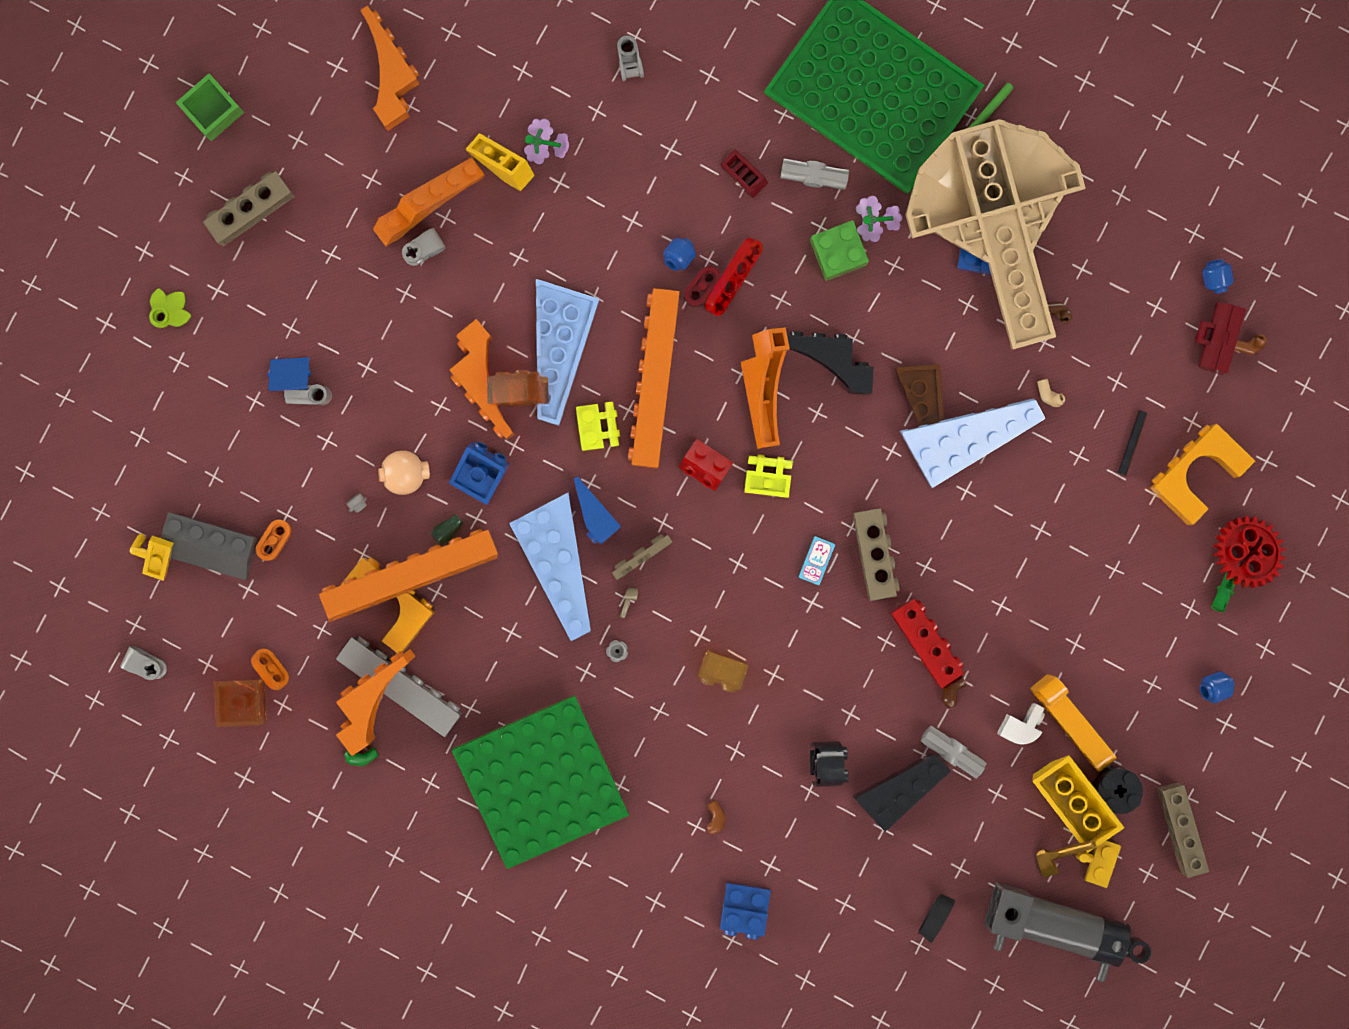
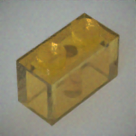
(722, 671)

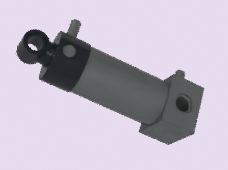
(1061, 927)

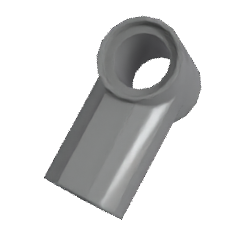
(307, 396)

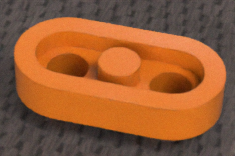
(273, 539)
(270, 669)

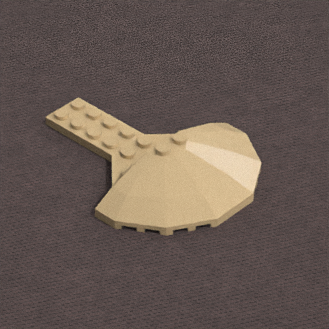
(994, 197)

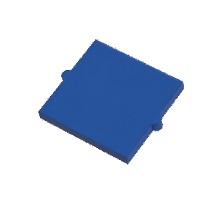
(289, 374)

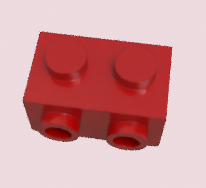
(705, 465)

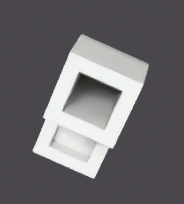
(1025, 731)

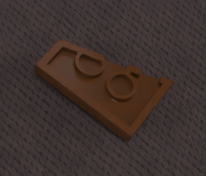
(923, 392)

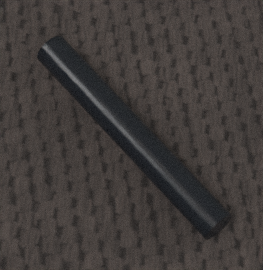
(1132, 443)

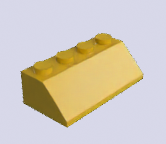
(1076, 801)

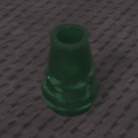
(445, 530)

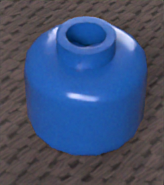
(679, 254)
(1217, 276)
(1217, 687)

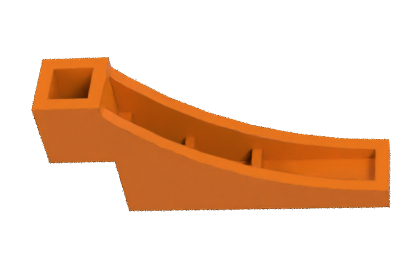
(395, 74)
(426, 199)
(473, 374)
(761, 383)
(362, 702)

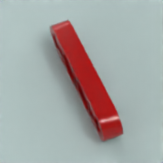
(731, 274)

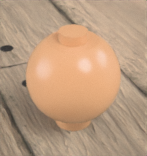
(403, 472)

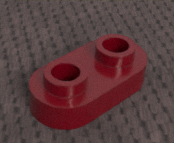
(701, 286)

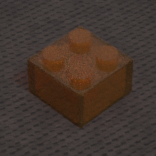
(517, 389)
(240, 702)

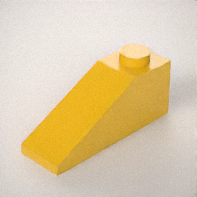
(501, 161)

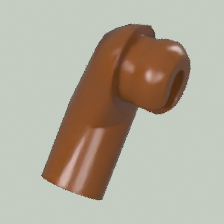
(1252, 346)
(718, 819)

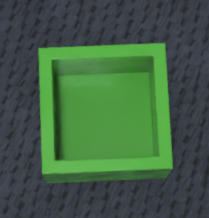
(210, 107)
(839, 250)

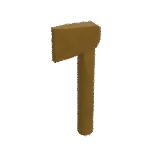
(1046, 858)

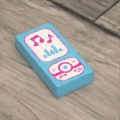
(816, 560)

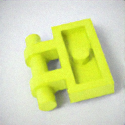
(590, 426)
(768, 483)

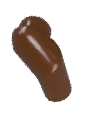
(1060, 311)
(950, 692)

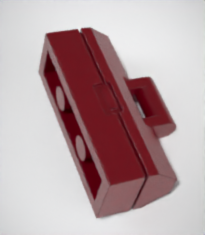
(1223, 337)

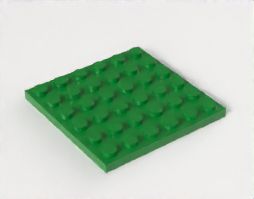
(540, 781)

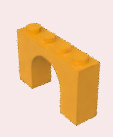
(1172, 485)
(413, 612)

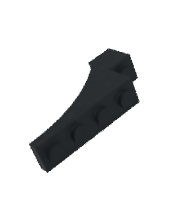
(835, 356)

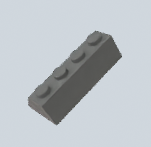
(210, 545)

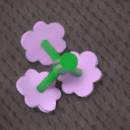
(540, 141)
(870, 226)

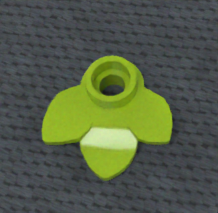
(171, 307)

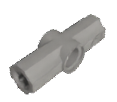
(814, 174)
(953, 752)

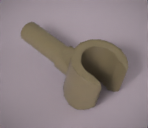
(631, 594)

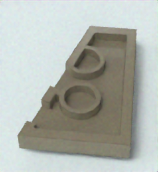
(641, 556)

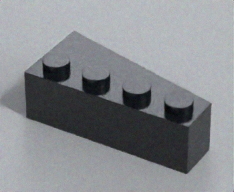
(901, 790)

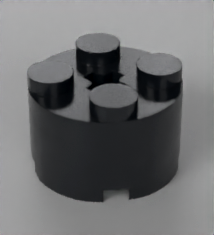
(828, 763)
(1129, 795)

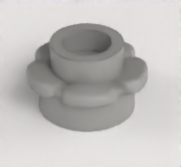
(357, 503)
(616, 657)

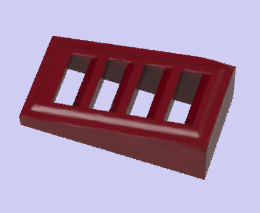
(757, 186)

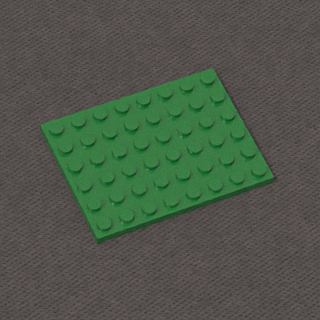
(873, 89)

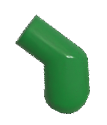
(361, 759)

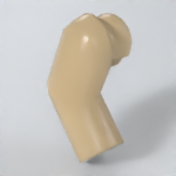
(1049, 396)

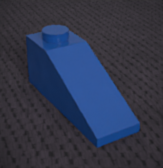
(596, 517)

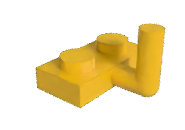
(156, 556)
(1101, 863)

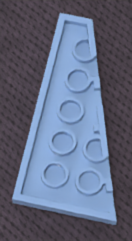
(562, 332)
(960, 441)
(552, 550)

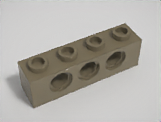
(245, 220)
(862, 522)
(1182, 830)

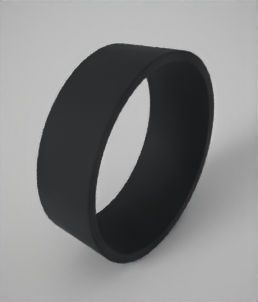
(936, 917)

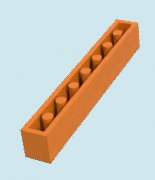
(655, 378)
(408, 575)

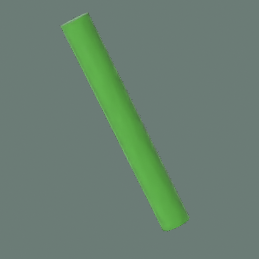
(992, 106)

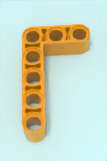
(1053, 697)

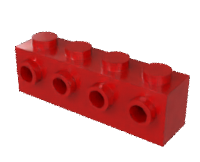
(926, 642)

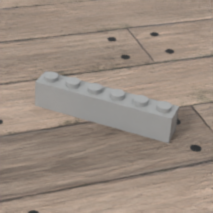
(402, 689)

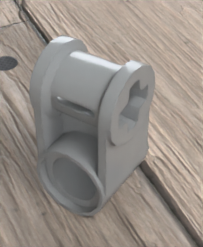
(630, 62)
(425, 246)
(140, 663)

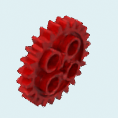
(1264, 566)

